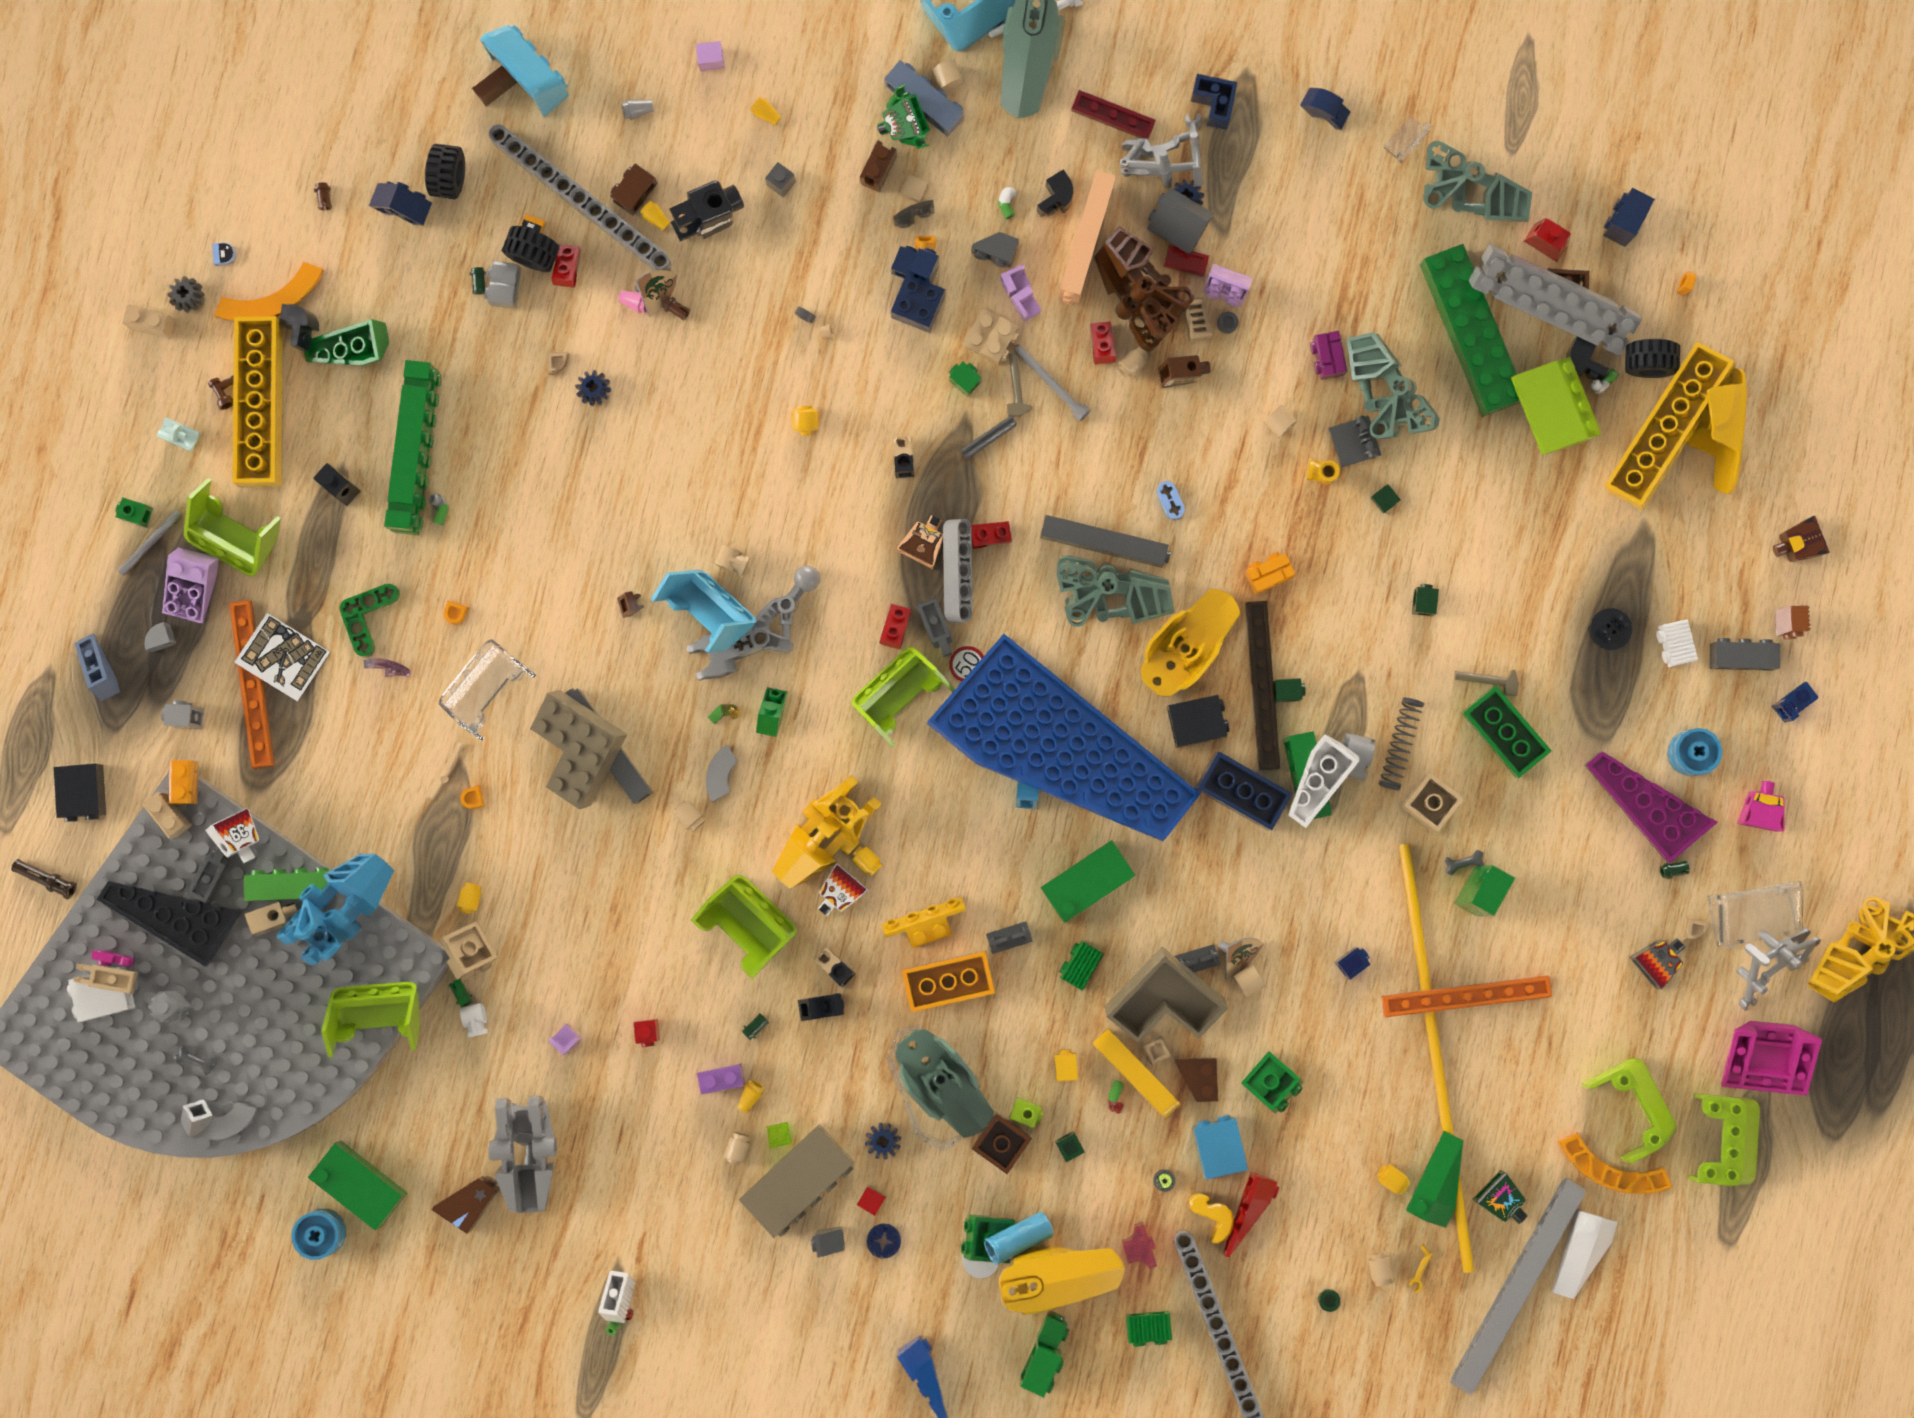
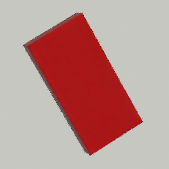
(1182, 261)

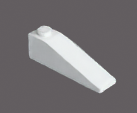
(1324, 772)
(1584, 1248)

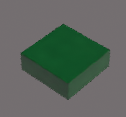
(1385, 498)

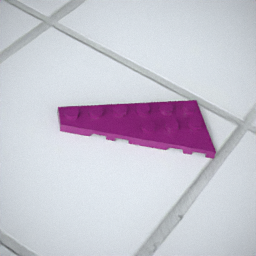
(1657, 813)

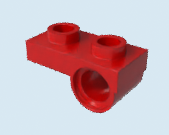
(565, 266)
(1102, 343)
(990, 534)
(895, 626)

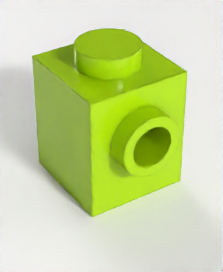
(1026, 1112)

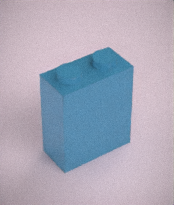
(1219, 1147)

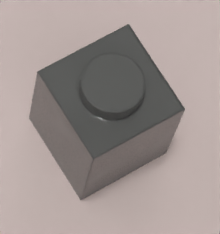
(780, 179)

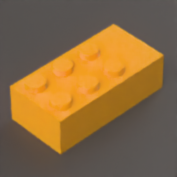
(948, 981)

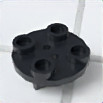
(1603, 635)

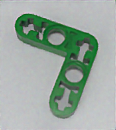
(358, 615)

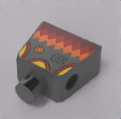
(1659, 961)

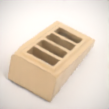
(1203, 335)

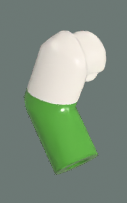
(1004, 202)
(1600, 386)

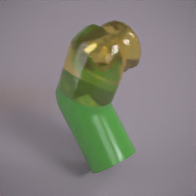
(724, 710)

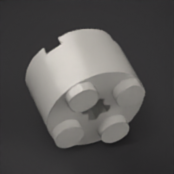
(1362, 747)

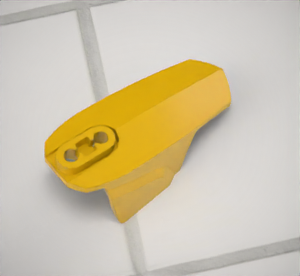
(1723, 430)
(1188, 642)
(1059, 1276)

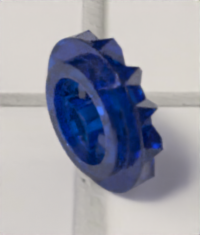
(891, 1234)

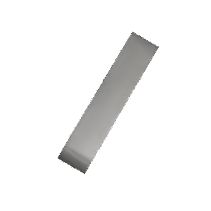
(957, 570)

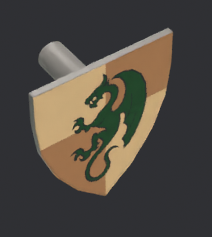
(655, 288)
(1239, 954)

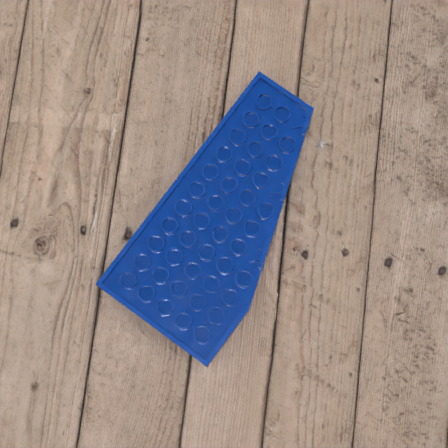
(1047, 736)

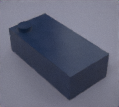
(1243, 791)

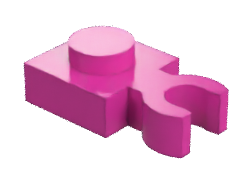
(106, 958)

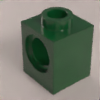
(1425, 600)
(1289, 690)
(1069, 1146)

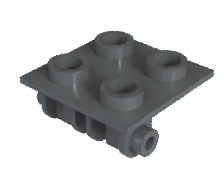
(1354, 441)

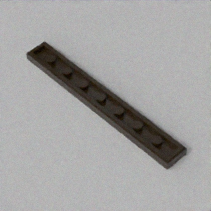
(1262, 685)

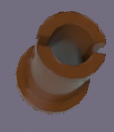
(322, 192)
(675, 308)

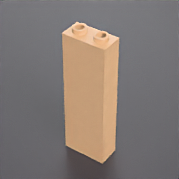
(1087, 238)

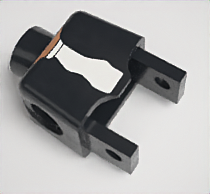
(706, 210)

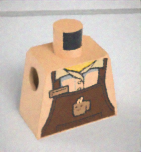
(923, 542)

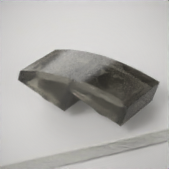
(906, 216)

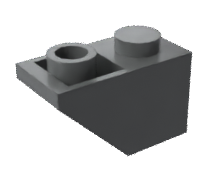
(997, 248)
(828, 1241)

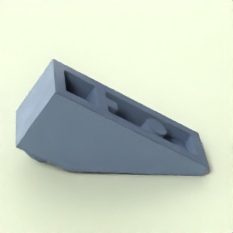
(96, 668)

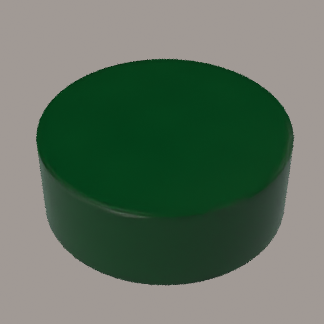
(1329, 1300)

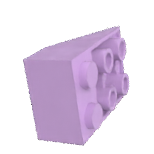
(1227, 285)
(189, 584)

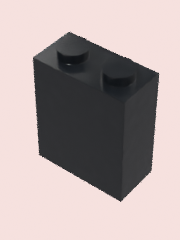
(1198, 721)
(79, 792)

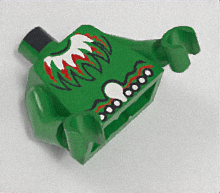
(904, 119)

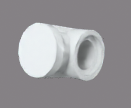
(474, 1018)

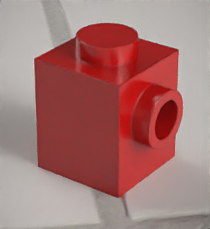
(646, 1032)

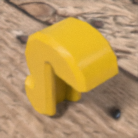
(1214, 1211)

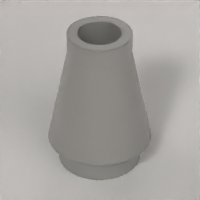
(636, 108)

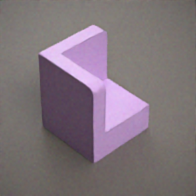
(710, 55)
(1014, 280)
(1025, 303)
(565, 1039)

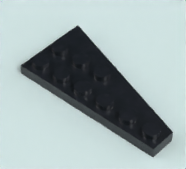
(181, 922)

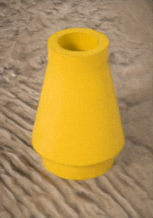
(764, 111)
(655, 216)
(750, 1095)

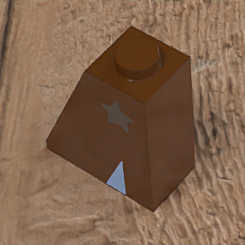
(468, 1204)

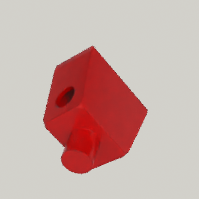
(1548, 238)

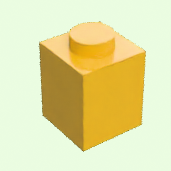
(1065, 1065)

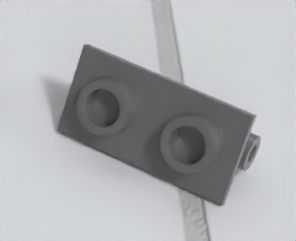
(1009, 937)
(1200, 958)

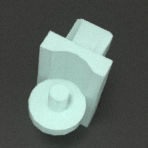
(178, 434)

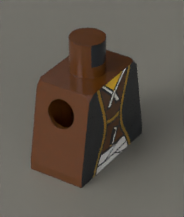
(1182, 370)

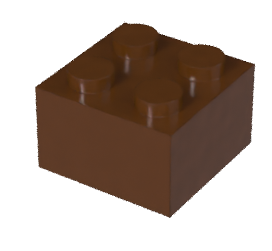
(1001, 1143)

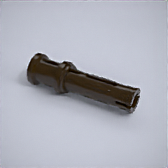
(53, 883)

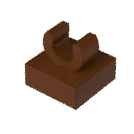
(628, 604)

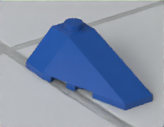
(919, 1365)

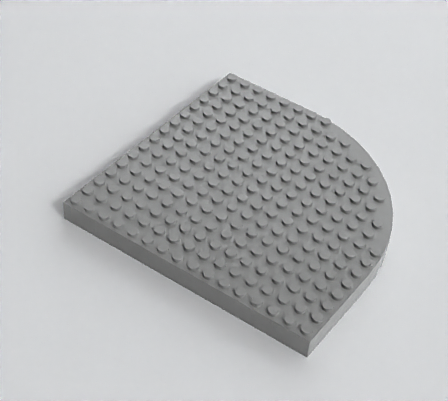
(250, 1009)

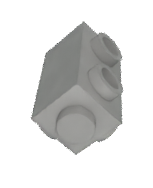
(169, 1007)

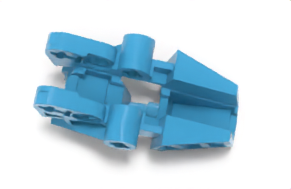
(362, 882)

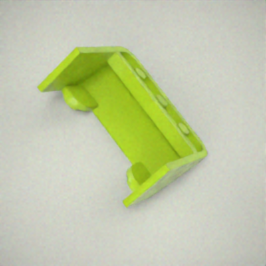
(224, 537)
(895, 688)
(371, 1007)
(1635, 1076)

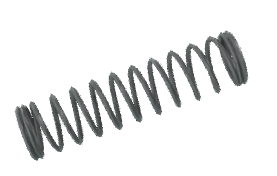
(1391, 784)

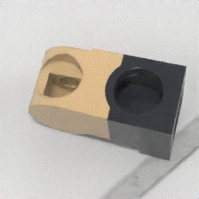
(903, 457)
(834, 967)

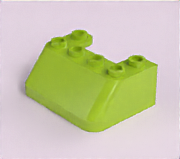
(748, 920)
(1738, 1140)

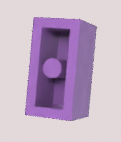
(721, 1078)

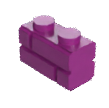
(1328, 355)

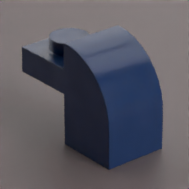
(1325, 105)

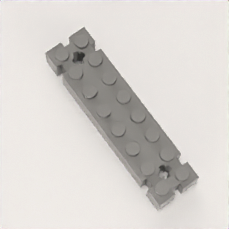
(1555, 299)

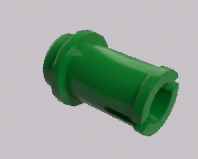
(460, 993)

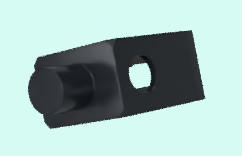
(335, 483)

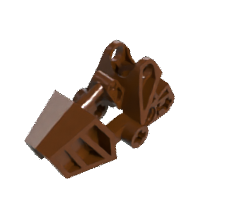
(1161, 306)

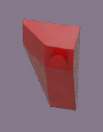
(1254, 1201)

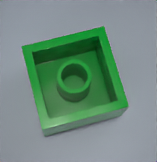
(1041, 1368)

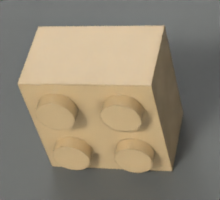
(1432, 802)

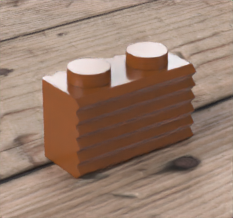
(1792, 621)

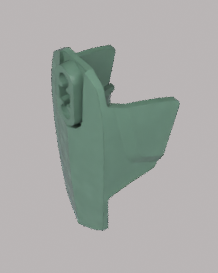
(1029, 54)
(943, 1083)

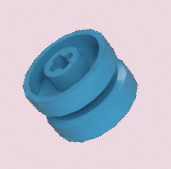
(1697, 740)
(315, 1246)

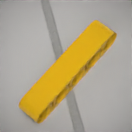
(1136, 1073)

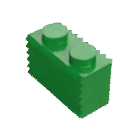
(1081, 965)
(1149, 1328)

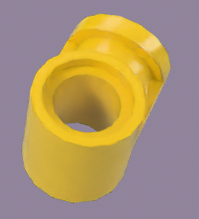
(1315, 471)

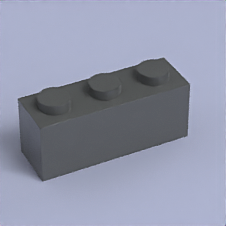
(1745, 655)

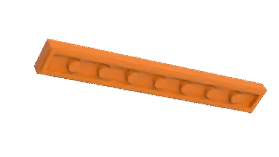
(252, 690)
(1466, 996)

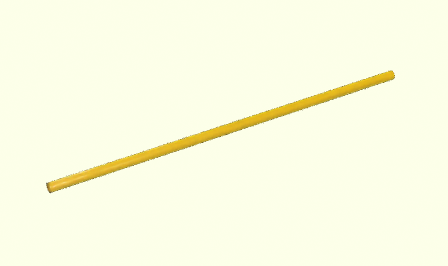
(1434, 1044)

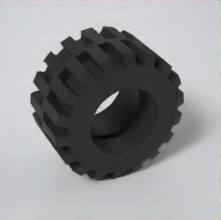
(445, 171)
(530, 248)
(1652, 358)

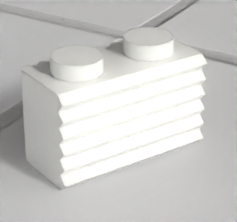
(1677, 643)
(616, 1297)

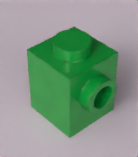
(965, 377)
(133, 512)
(1053, 1330)

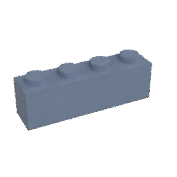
(934, 103)

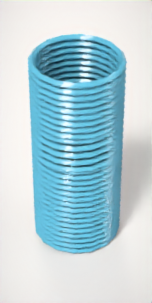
(1014, 1240)

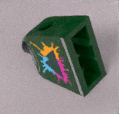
(1502, 1198)

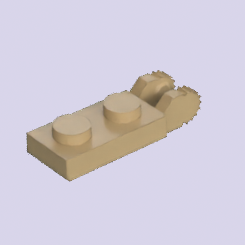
(108, 978)

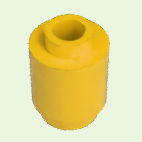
(866, 860)
(469, 898)
(1393, 1179)

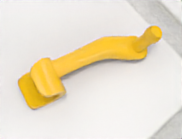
(1421, 1268)

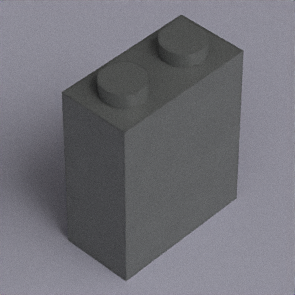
(1179, 220)

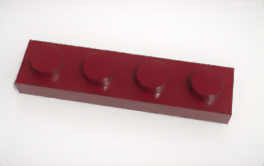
(1113, 115)

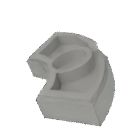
(719, 772)
(231, 1123)

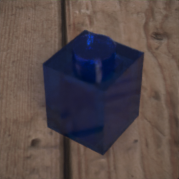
(1353, 962)

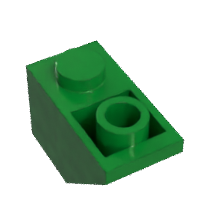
(771, 712)

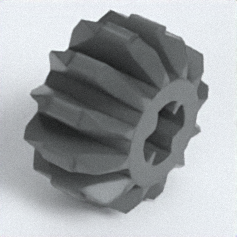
(180, 289)

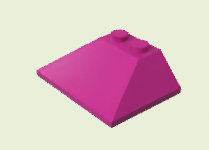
(1771, 1058)

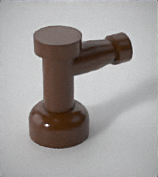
(224, 401)

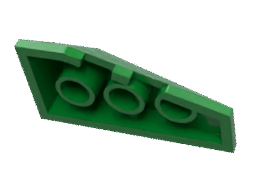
(351, 345)
(1438, 1186)

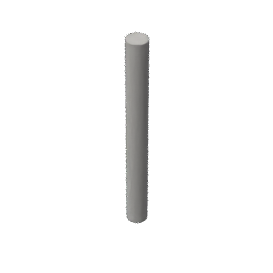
(141, 551)

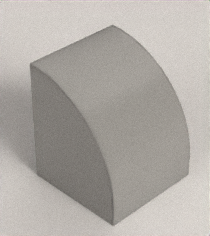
(159, 637)
(196, 1117)

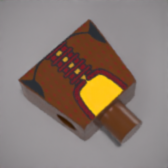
(1802, 541)

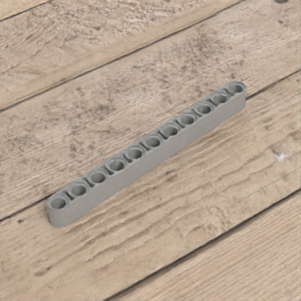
(573, 192)
(1517, 1286)
(1219, 1332)

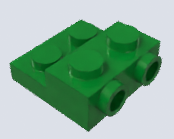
(1273, 1083)
(978, 1229)

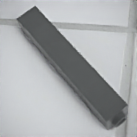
(1105, 541)
(622, 767)

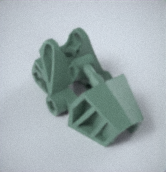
(1501, 199)
(1374, 360)
(1144, 593)

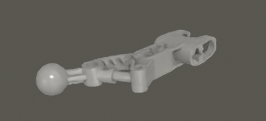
(722, 662)

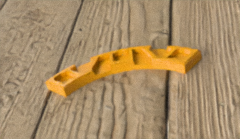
(291, 293)
(1610, 1177)

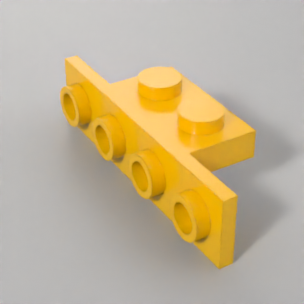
(925, 924)

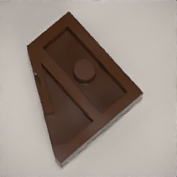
(1200, 1077)

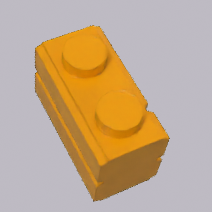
(1270, 573)
(183, 782)

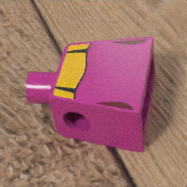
(1764, 809)

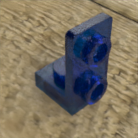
(1795, 702)

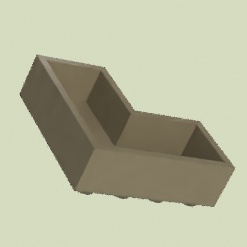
(587, 743)
(1163, 988)

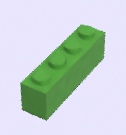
(281, 884)

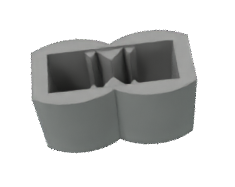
(503, 284)

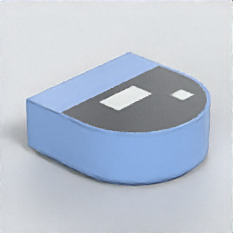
(223, 254)

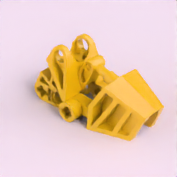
(832, 812)
(1844, 969)

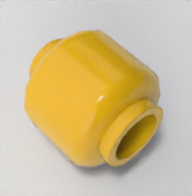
(805, 420)

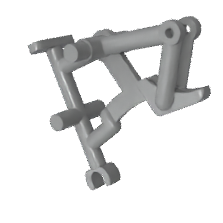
(1162, 165)
(1785, 954)

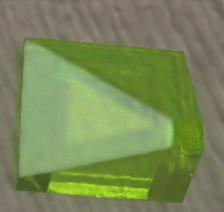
(778, 1135)

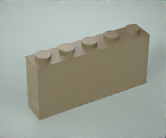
(797, 1181)

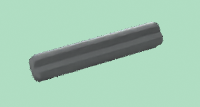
(989, 437)

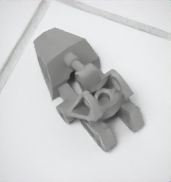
(524, 1185)

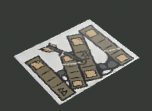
(282, 657)

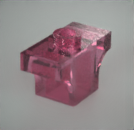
(1140, 1246)

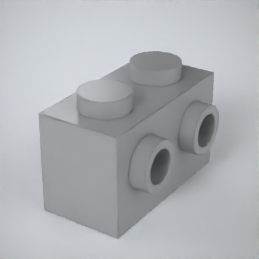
(182, 715)

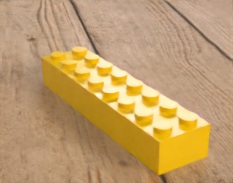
(257, 402)
(1669, 426)

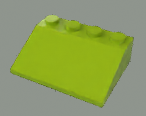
(1556, 406)

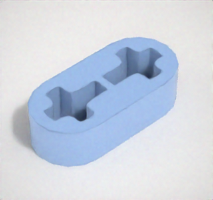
(1165, 502)

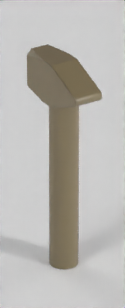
(1018, 408)
(1510, 683)

